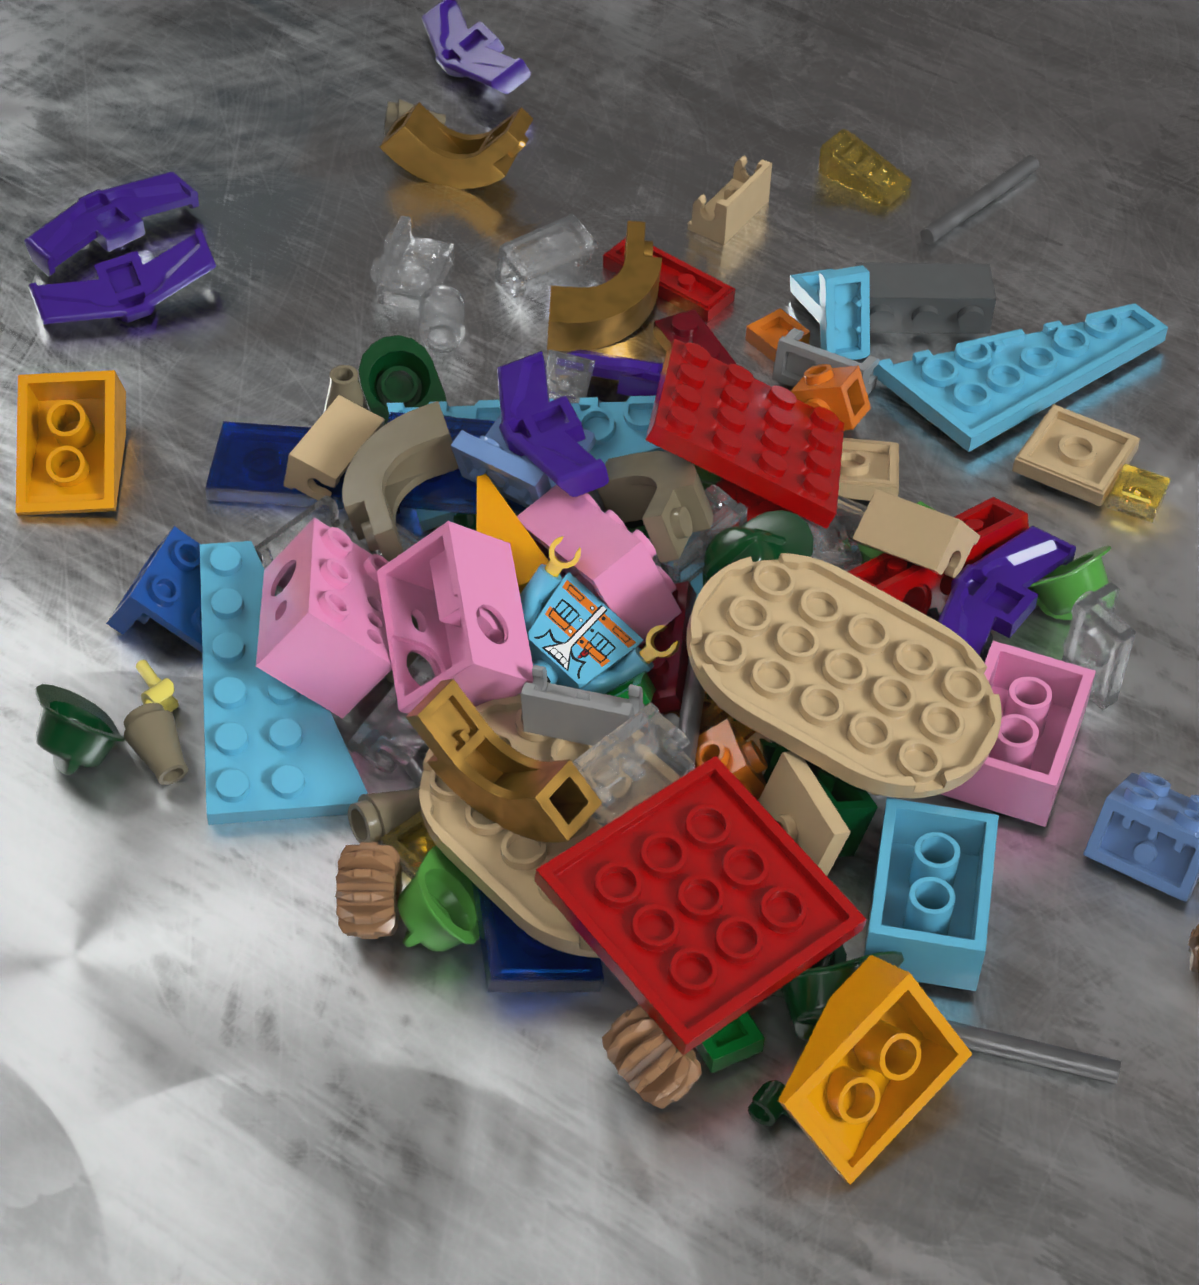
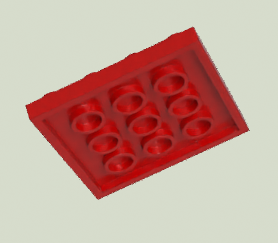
(748, 432)
(699, 903)

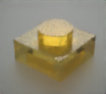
(1138, 493)
(410, 842)

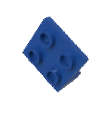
(166, 590)

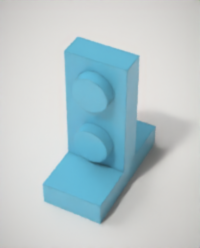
(841, 306)

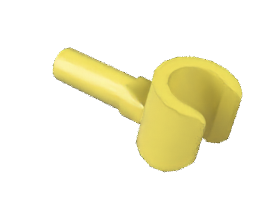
(159, 690)

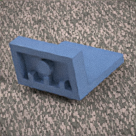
(511, 474)
(1149, 834)

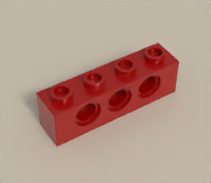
(924, 589)

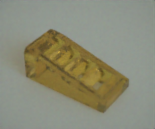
(850, 161)

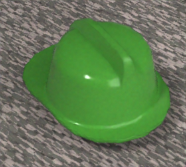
(1064, 585)
(438, 905)

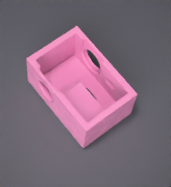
(466, 614)
(327, 623)

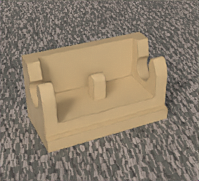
(733, 203)
(330, 447)
(915, 534)

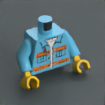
(579, 635)

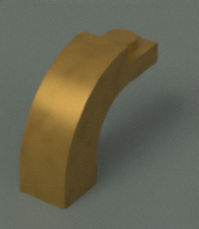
(454, 158)
(610, 311)
(505, 786)

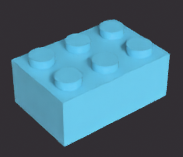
(933, 891)

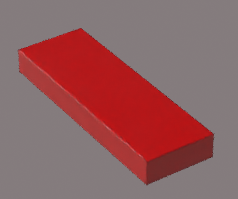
(681, 283)

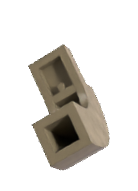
(389, 467)
(661, 493)

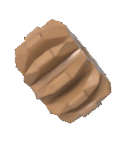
(368, 890)
(650, 1059)

